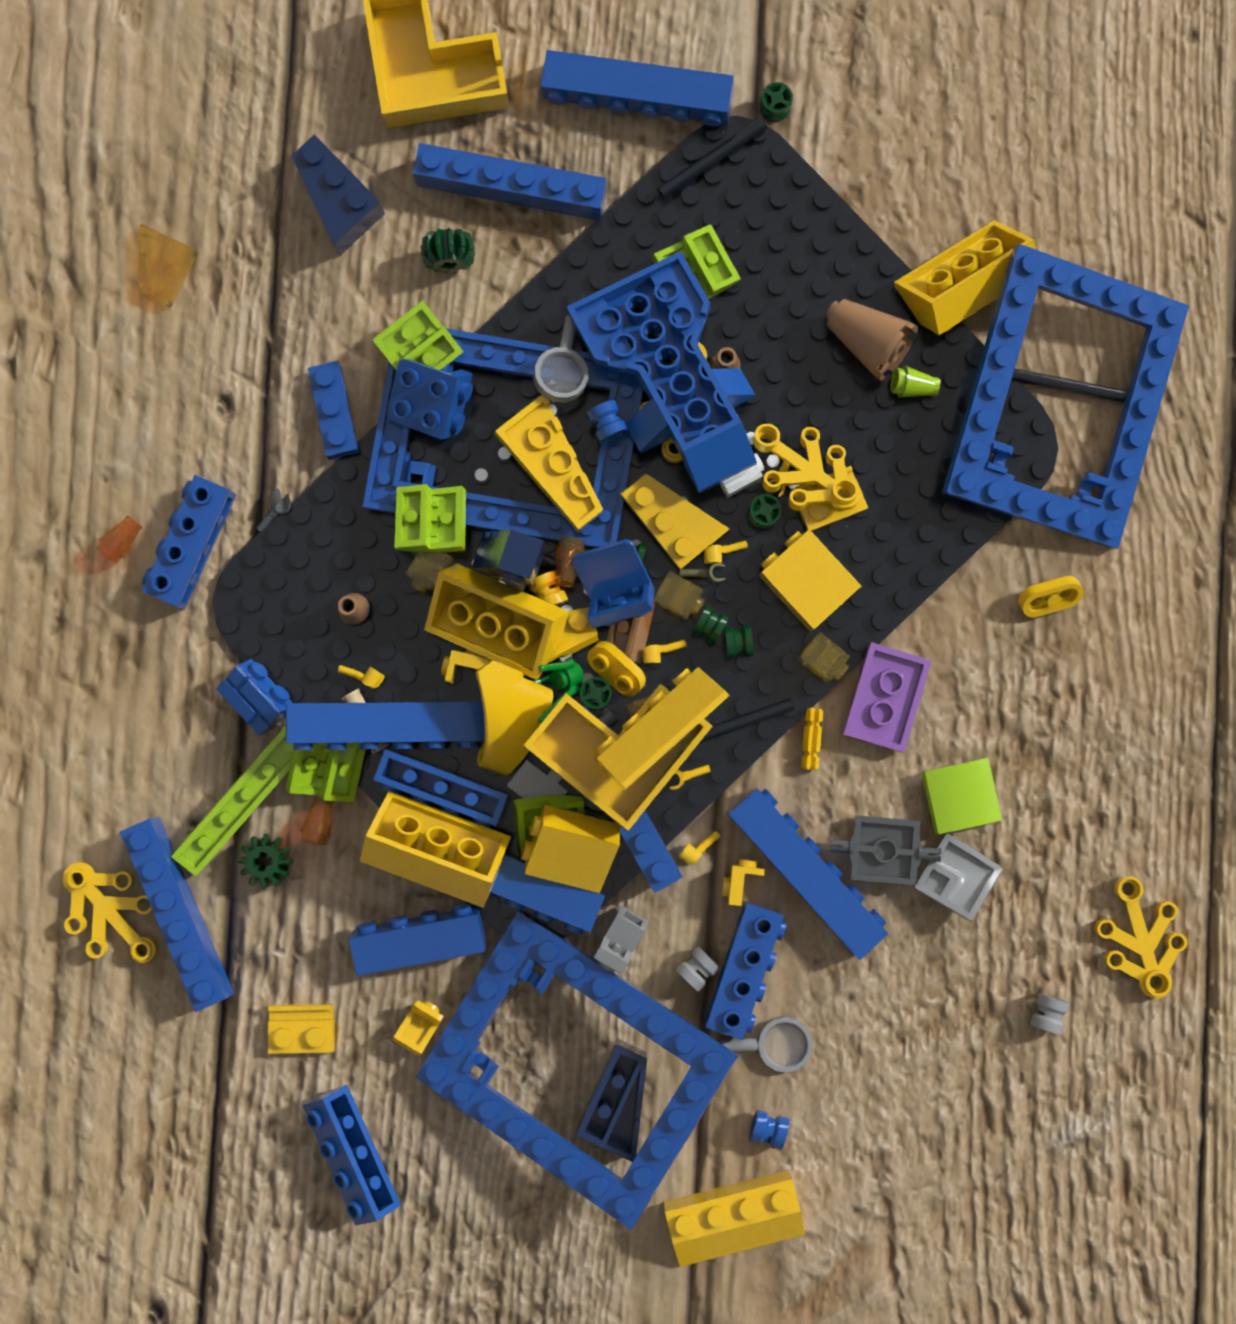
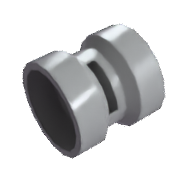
(698, 968)
(1049, 1013)

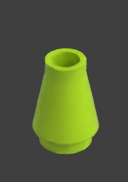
(913, 383)

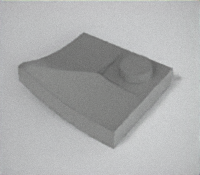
(960, 878)

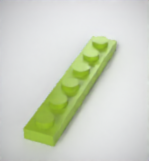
(235, 805)

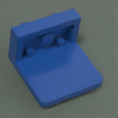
(429, 399)
(614, 583)

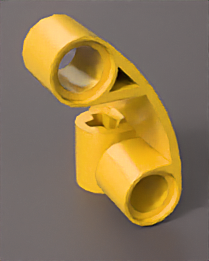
(510, 715)

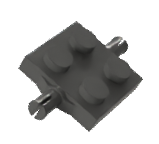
(885, 850)

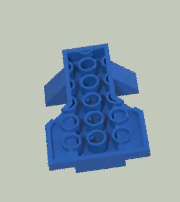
(686, 397)

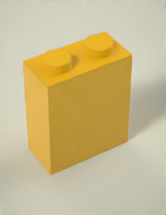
(808, 579)
(571, 848)

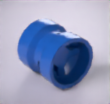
(608, 424)
(769, 1130)

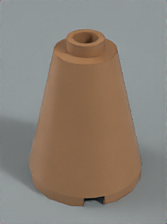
(871, 335)

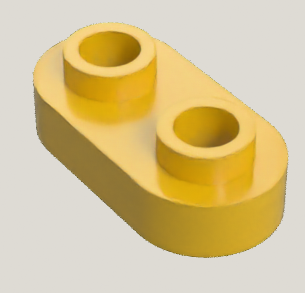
(1051, 596)
(616, 668)

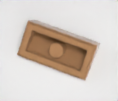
(631, 635)

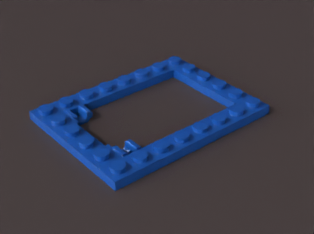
(393, 468)
(988, 483)
(456, 1054)

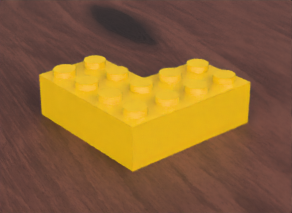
(429, 78)
(569, 746)

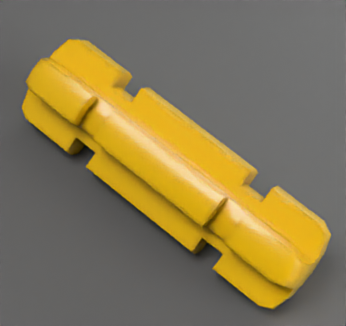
(812, 739)

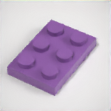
(886, 697)

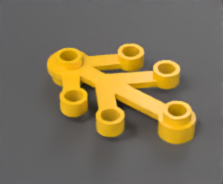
(808, 471)
(106, 909)
(1143, 942)

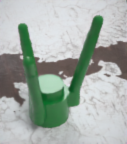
(565, 677)

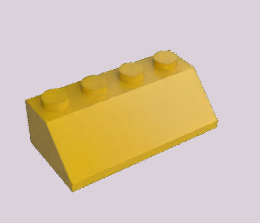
(961, 277)
(495, 620)
(661, 727)
(434, 848)
(734, 1218)

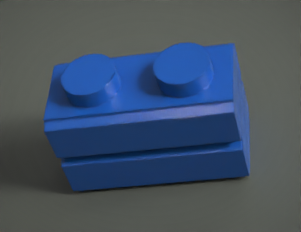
(255, 696)

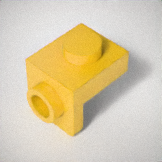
(468, 660)
(733, 885)
(418, 1027)

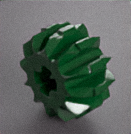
(447, 250)
(258, 850)

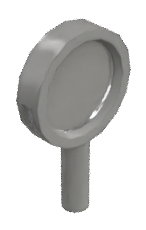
(560, 370)
(781, 1043)

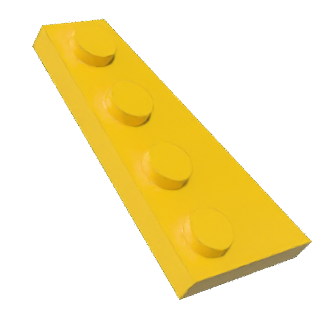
(544, 453)

